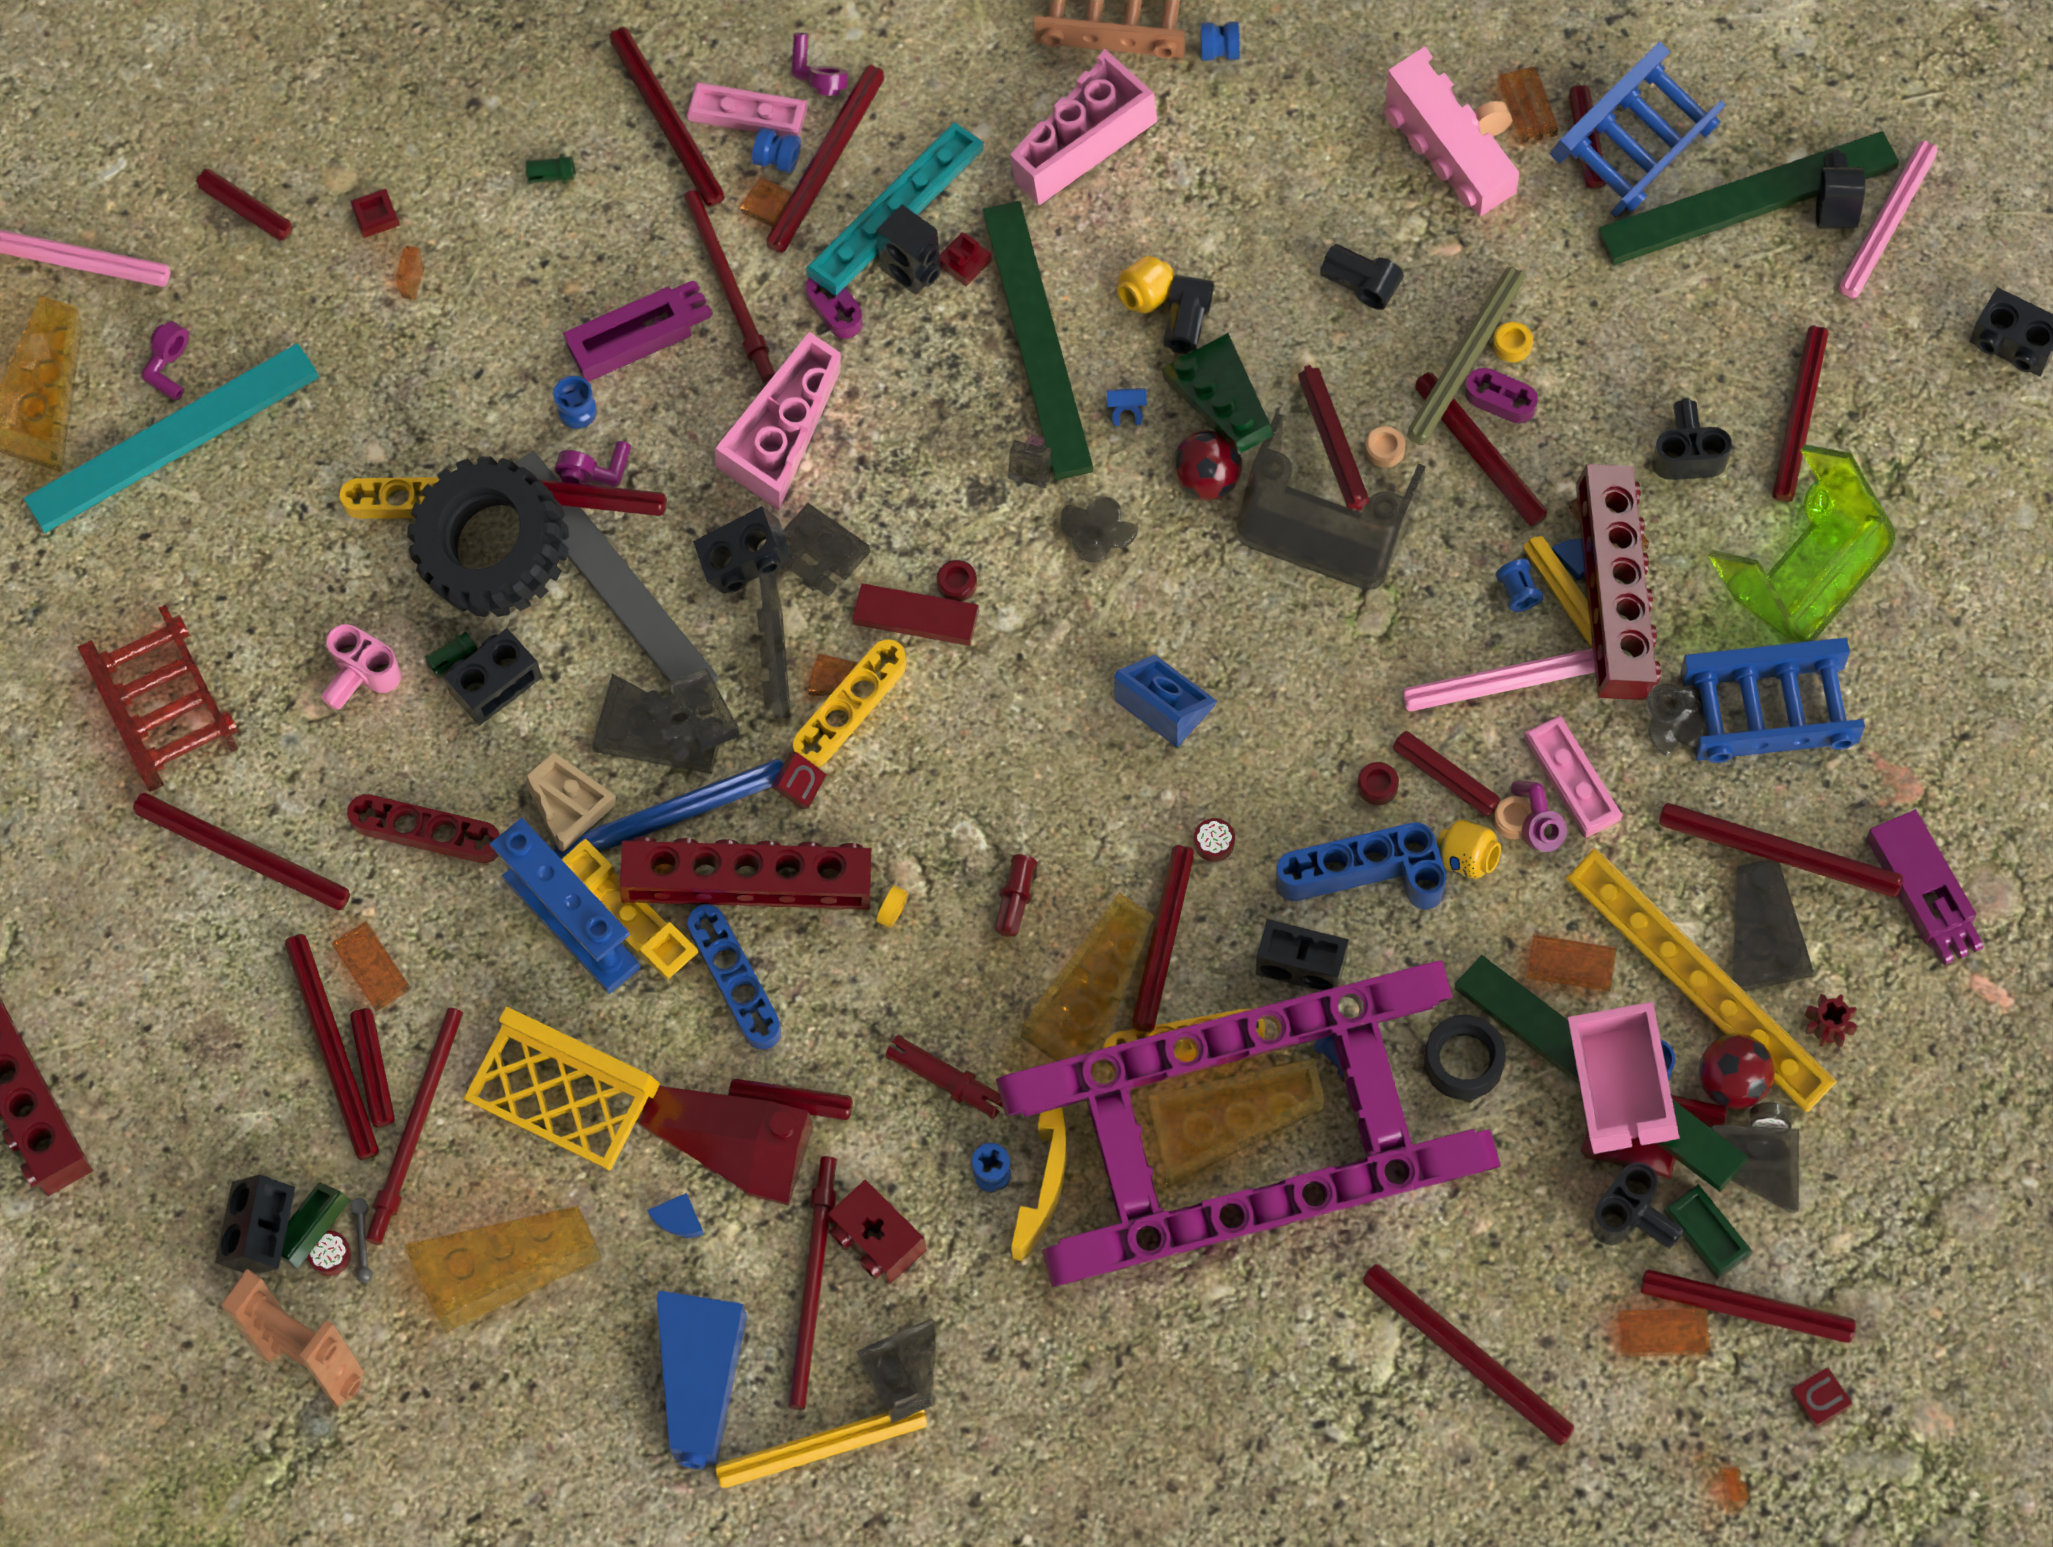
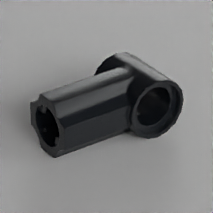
(1369, 279)
(1188, 304)

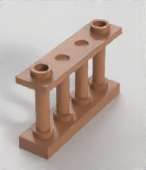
(1125, 37)
(275, 1332)

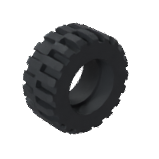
(451, 506)

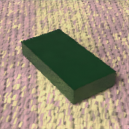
(312, 1222)
(1708, 1231)

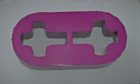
(827, 310)
(1501, 395)

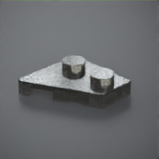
(1770, 1164)
(902, 1369)

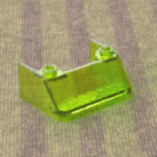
(1826, 563)

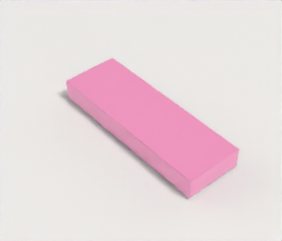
(746, 110)
(1573, 776)

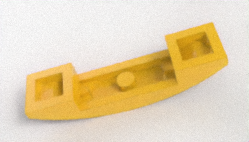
(650, 936)
(1034, 1222)

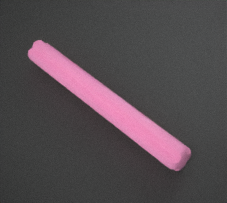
(1887, 219)
(84, 258)
(1499, 680)

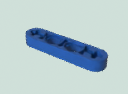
(732, 977)

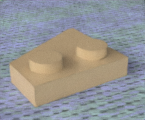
(567, 799)

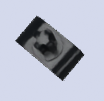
(1839, 193)
(1689, 443)
(1634, 1210)

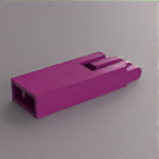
(621, 337)
(1909, 849)

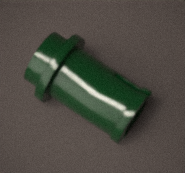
(550, 169)
(451, 652)

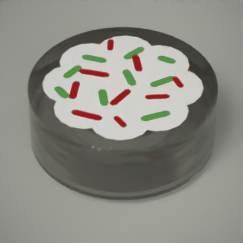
(1770, 1115)

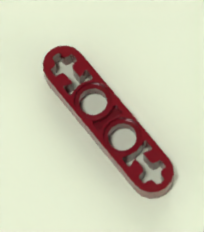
(422, 835)

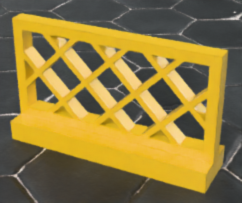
(576, 1055)

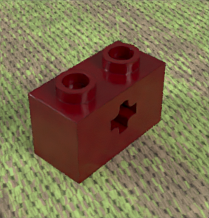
(868, 1210)

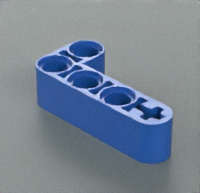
(1361, 871)

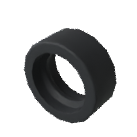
(1464, 1026)

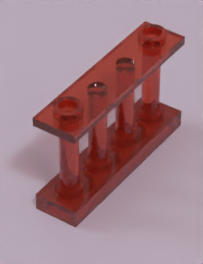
(136, 728)

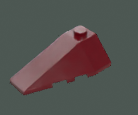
(740, 1138)

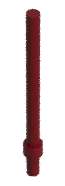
(754, 343)
(388, 1200)
(822, 1201)

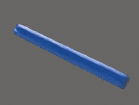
(680, 808)

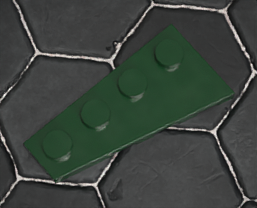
(1221, 393)

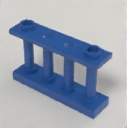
(1627, 95)
(1784, 663)
(565, 905)

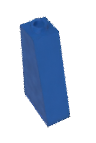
(699, 1365)

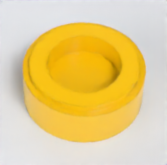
(1512, 342)
(892, 906)

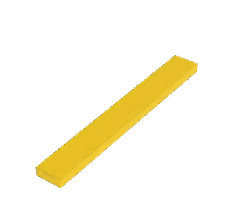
(1698, 975)

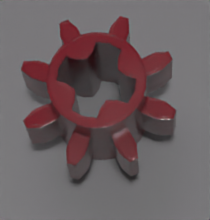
(1826, 1030)

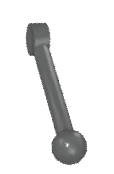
(360, 1209)

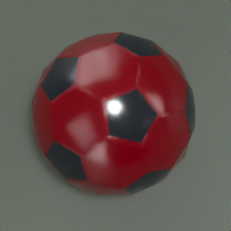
(1206, 466)
(1736, 1071)

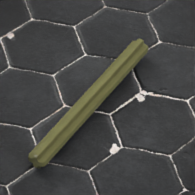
(1465, 356)

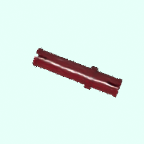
(945, 1076)

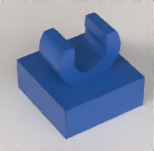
(1126, 400)

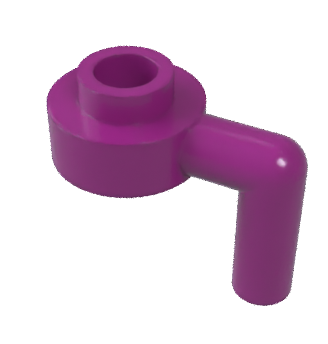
(826, 79)
(167, 345)
(581, 468)
(1539, 818)

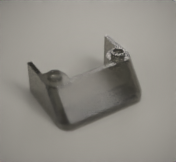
(1319, 532)

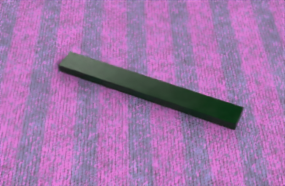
(1737, 200)
(1037, 340)
(1550, 1036)

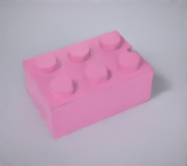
(1623, 1077)

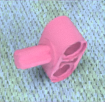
(358, 665)

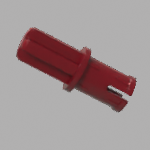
(1015, 895)

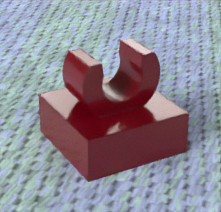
(964, 258)

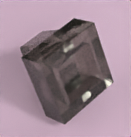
(1030, 461)

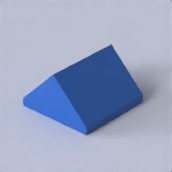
(1162, 698)

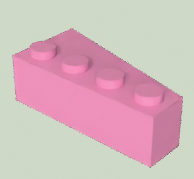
(1084, 129)
(1448, 134)
(777, 426)

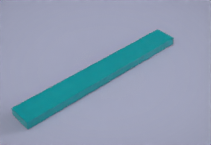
(171, 438)

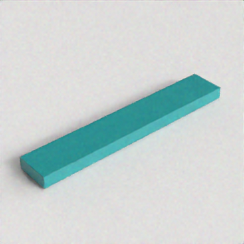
(913, 188)

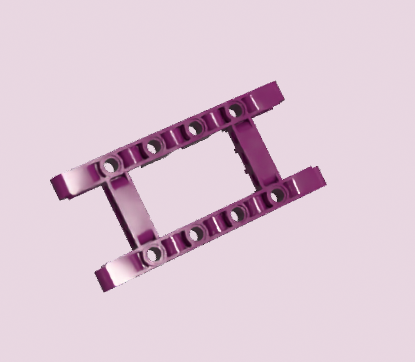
(1226, 1041)

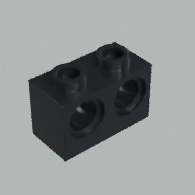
(909, 250)
(2023, 324)
(740, 542)
(500, 683)
(1301, 956)
(255, 1224)

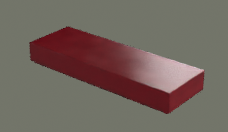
(915, 614)

